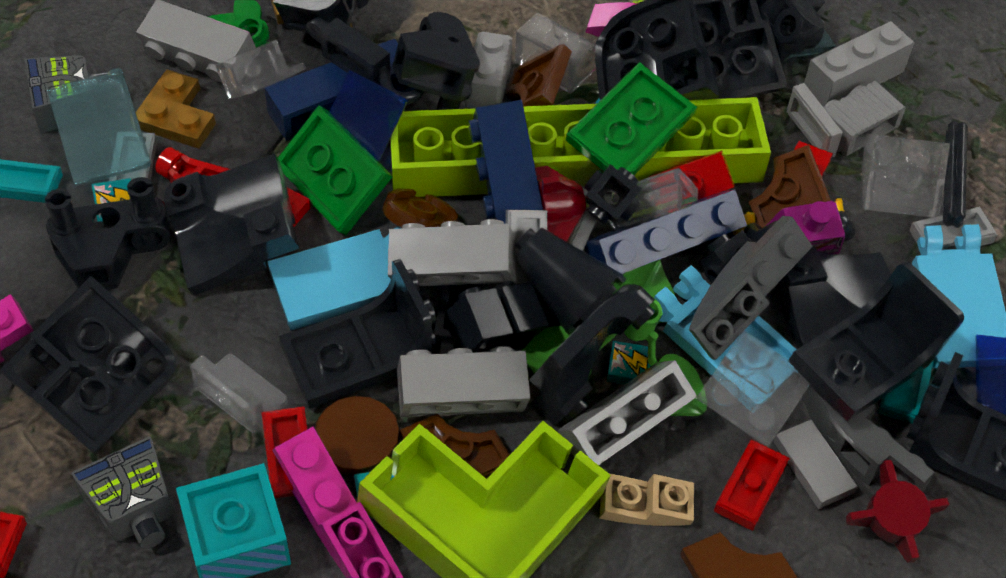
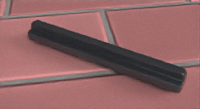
(956, 175)

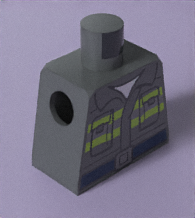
(52, 73)
(127, 493)

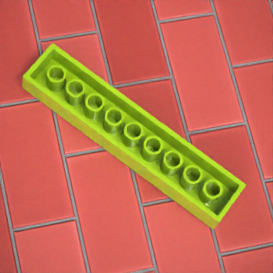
(438, 158)

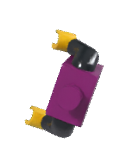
(821, 222)

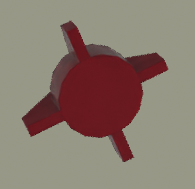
(562, 200)
(897, 512)

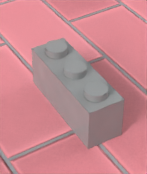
(191, 38)
(858, 62)
(455, 252)
(462, 382)
(629, 412)

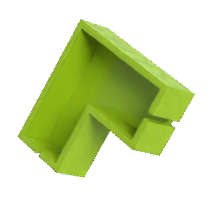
(480, 524)

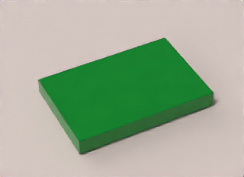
(631, 122)
(333, 170)

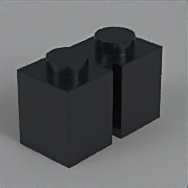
(497, 316)

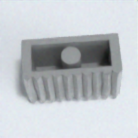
(494, 70)
(864, 111)

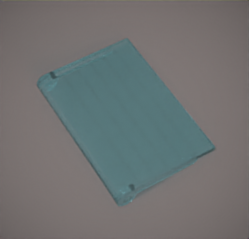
(99, 128)

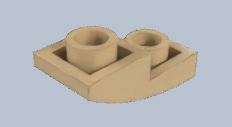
(655, 502)

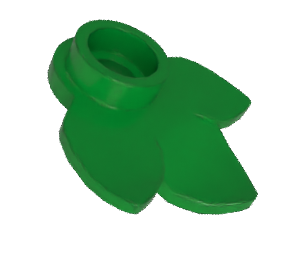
(248, 17)

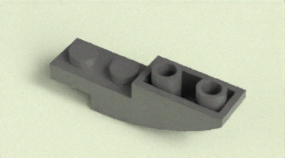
(743, 283)
(864, 444)

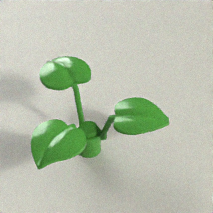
(653, 280)

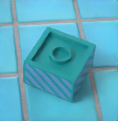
(234, 524)

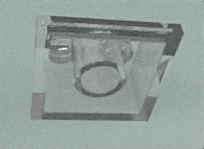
(545, 33)
(903, 175)
(754, 388)

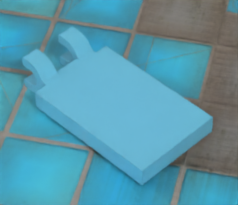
(331, 278)
(967, 281)
(679, 318)

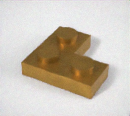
(169, 114)

